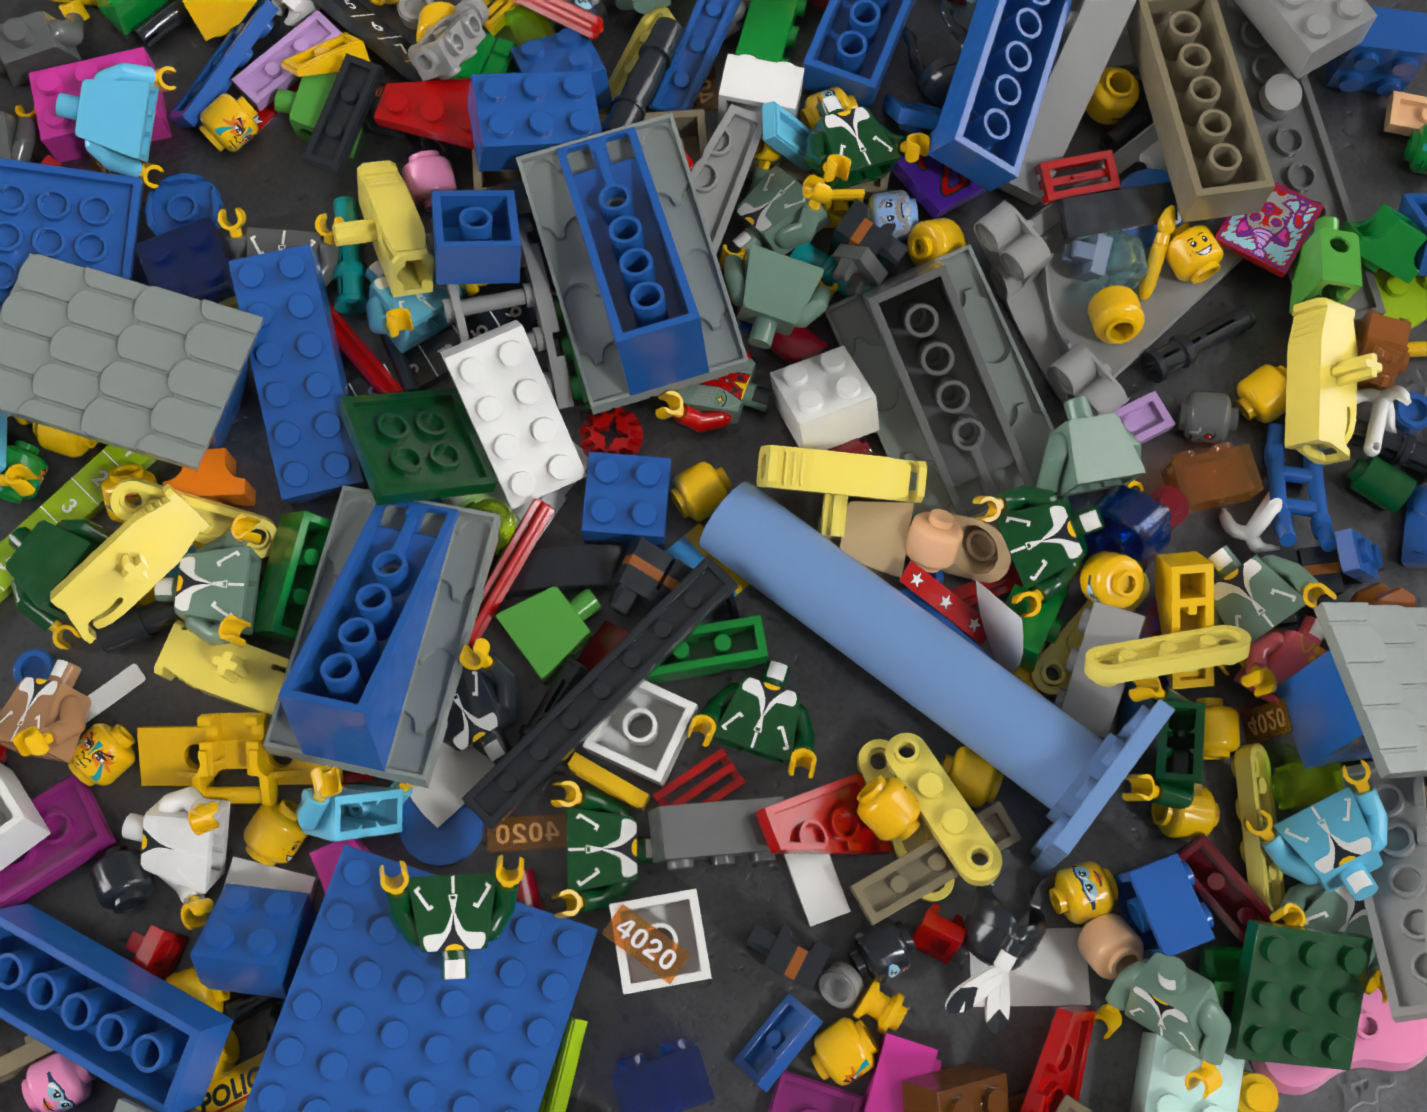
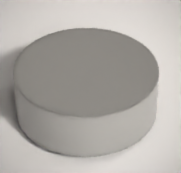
(410, 10)
(1280, 94)
(841, 985)

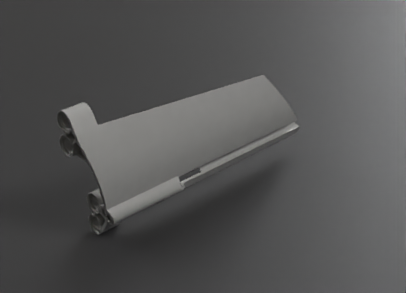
(1053, 307)

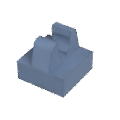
(1088, 256)

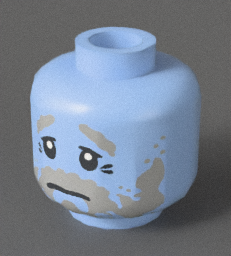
(894, 208)

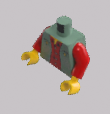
(716, 401)

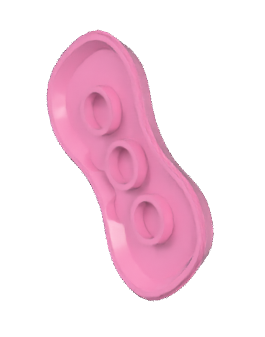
(1378, 1046)

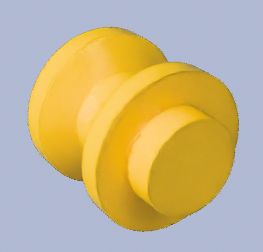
(885, 1009)
(1257, 1094)

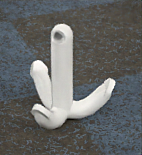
(1382, 414)
(1257, 524)

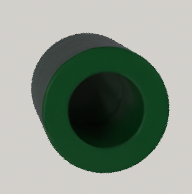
(1381, 483)

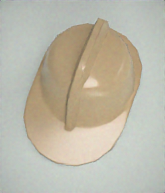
(982, 551)

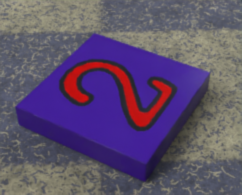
(935, 184)

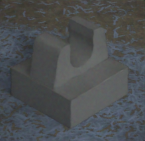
(859, 266)

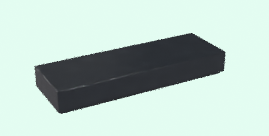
(343, 115)
(1114, 210)

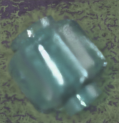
(1125, 262)

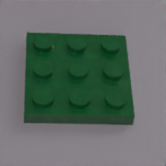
(416, 445)
(1298, 995)

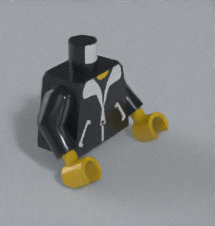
(482, 703)

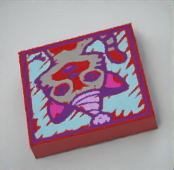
(1274, 233)

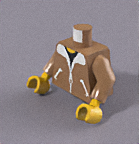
(45, 715)

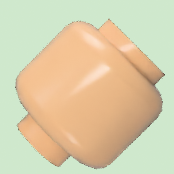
(934, 540)
(1109, 945)

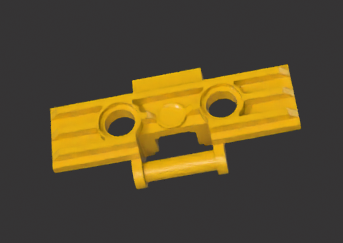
(223, 743)

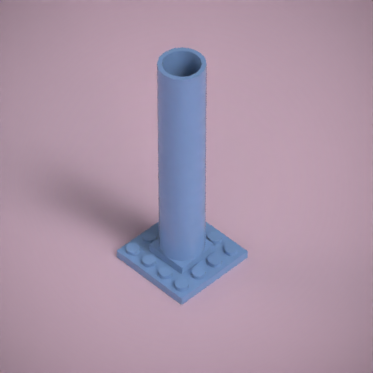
(931, 666)

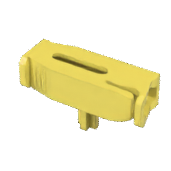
(392, 227)
(1323, 379)
(839, 477)
(129, 563)
(225, 671)

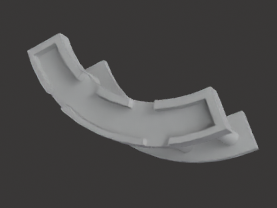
(534, 294)

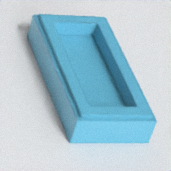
(785, 133)

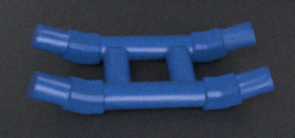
(1312, 476)

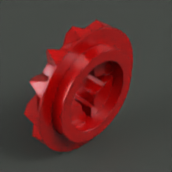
(626, 425)

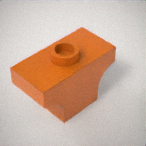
(216, 480)

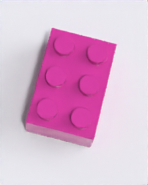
(59, 132)

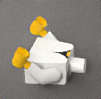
(184, 846)

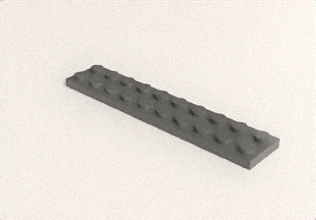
(1295, 142)

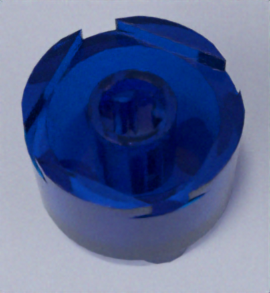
(1132, 525)

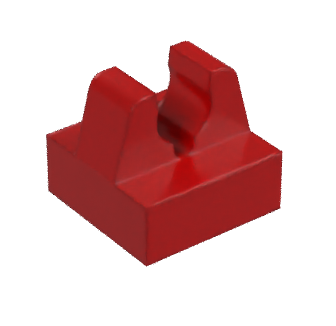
(938, 935)
(157, 950)

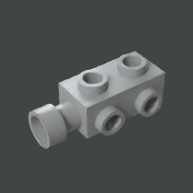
(450, 41)

